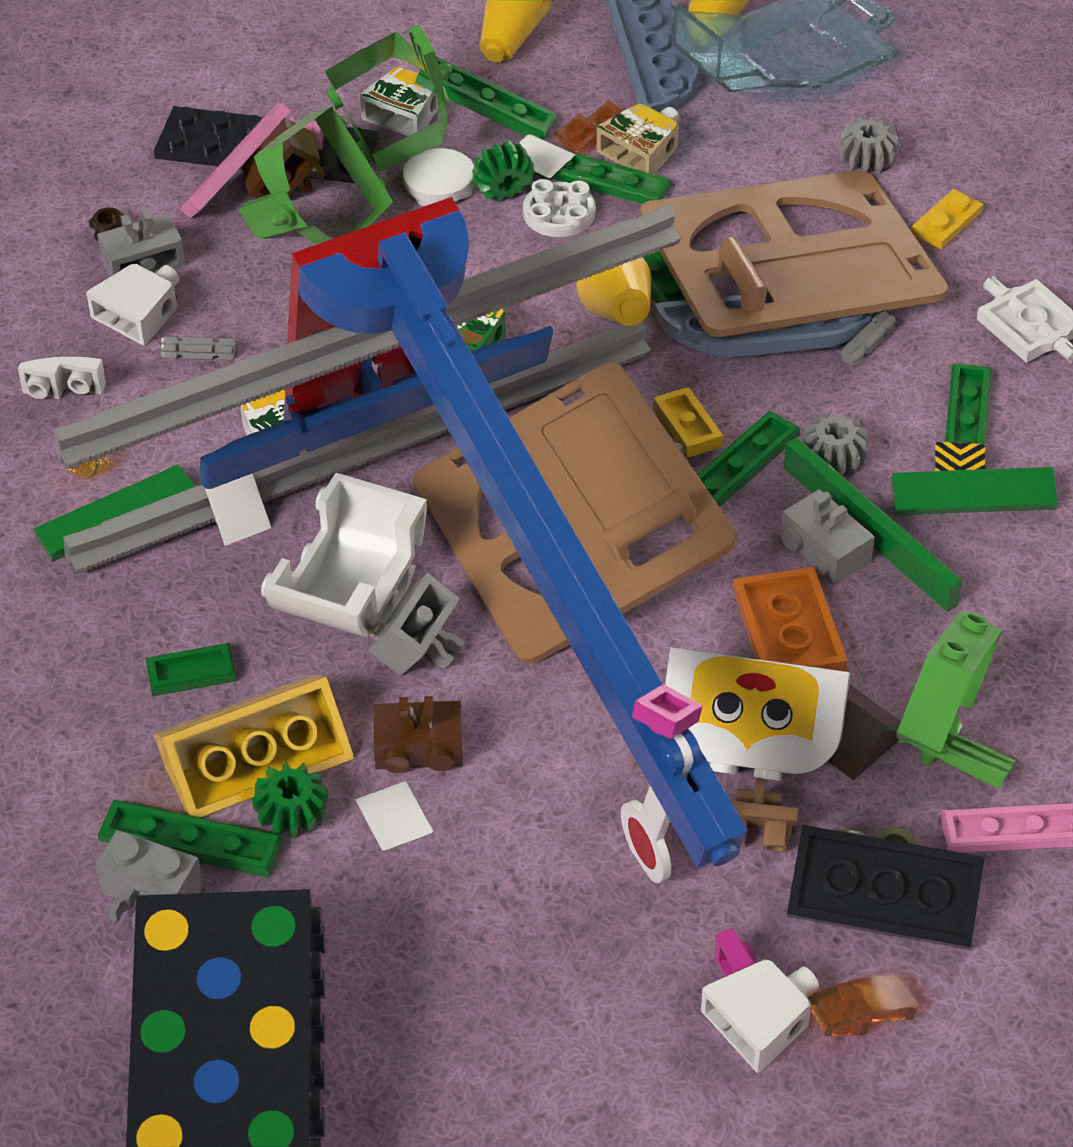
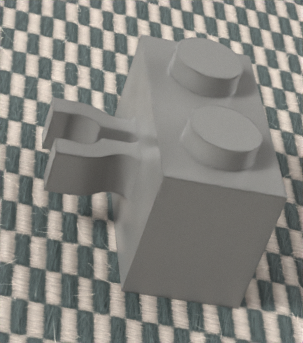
(146, 243)
(826, 536)
(417, 628)
(143, 867)

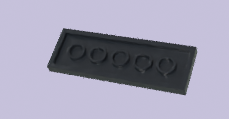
(211, 136)

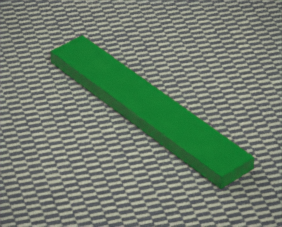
(889, 539)

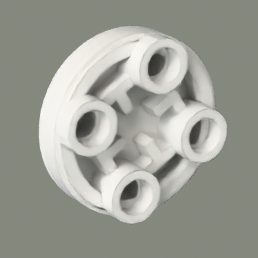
(438, 175)
(559, 208)

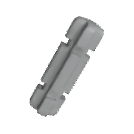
(868, 338)
(198, 348)

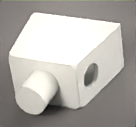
(135, 301)
(760, 1009)

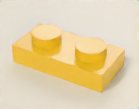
(947, 219)
(688, 422)

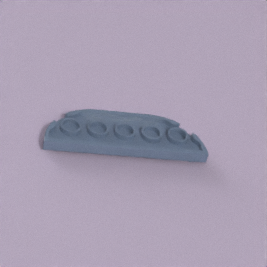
(655, 67)
(682, 325)

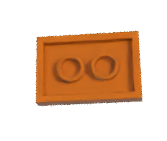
(789, 619)

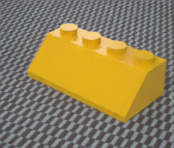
(225, 751)

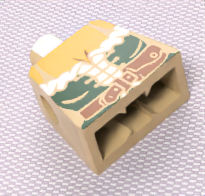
(640, 137)

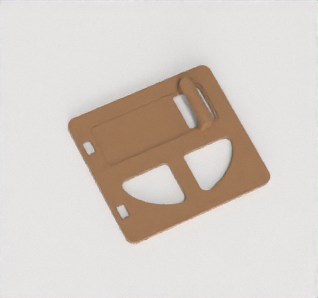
(803, 275)
(615, 484)

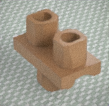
(763, 810)

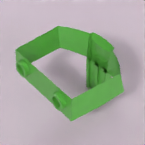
(420, 55)
(276, 213)
(945, 682)

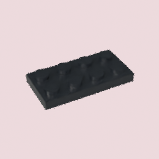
(886, 887)

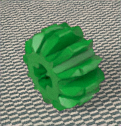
(503, 170)
(290, 798)

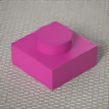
(667, 711)
(732, 953)

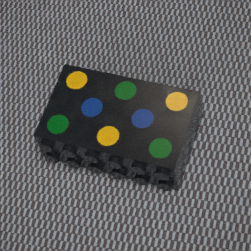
(227, 1021)

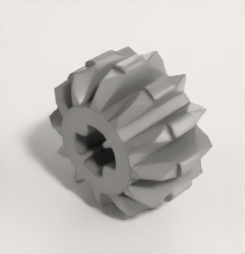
(868, 144)
(837, 441)

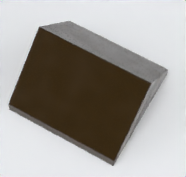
(865, 736)

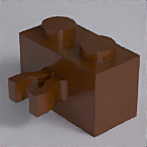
(299, 159)
(418, 735)

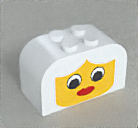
(761, 711)

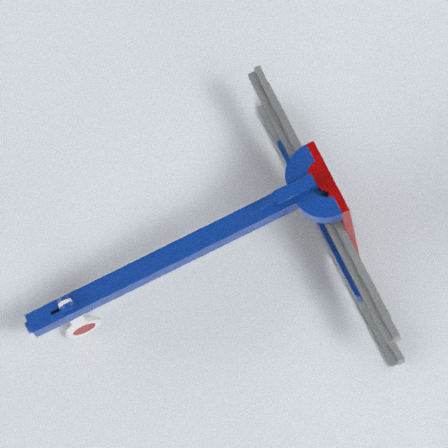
(397, 301)

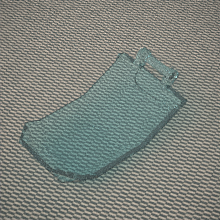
(784, 44)

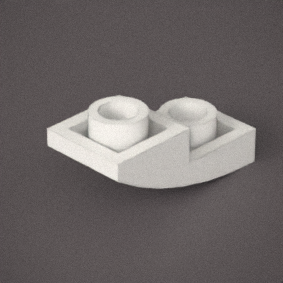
(52, 375)

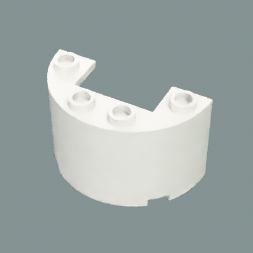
(357, 560)

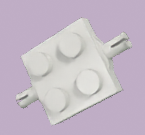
(1028, 319)

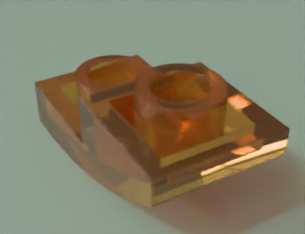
(580, 132)
(855, 1004)

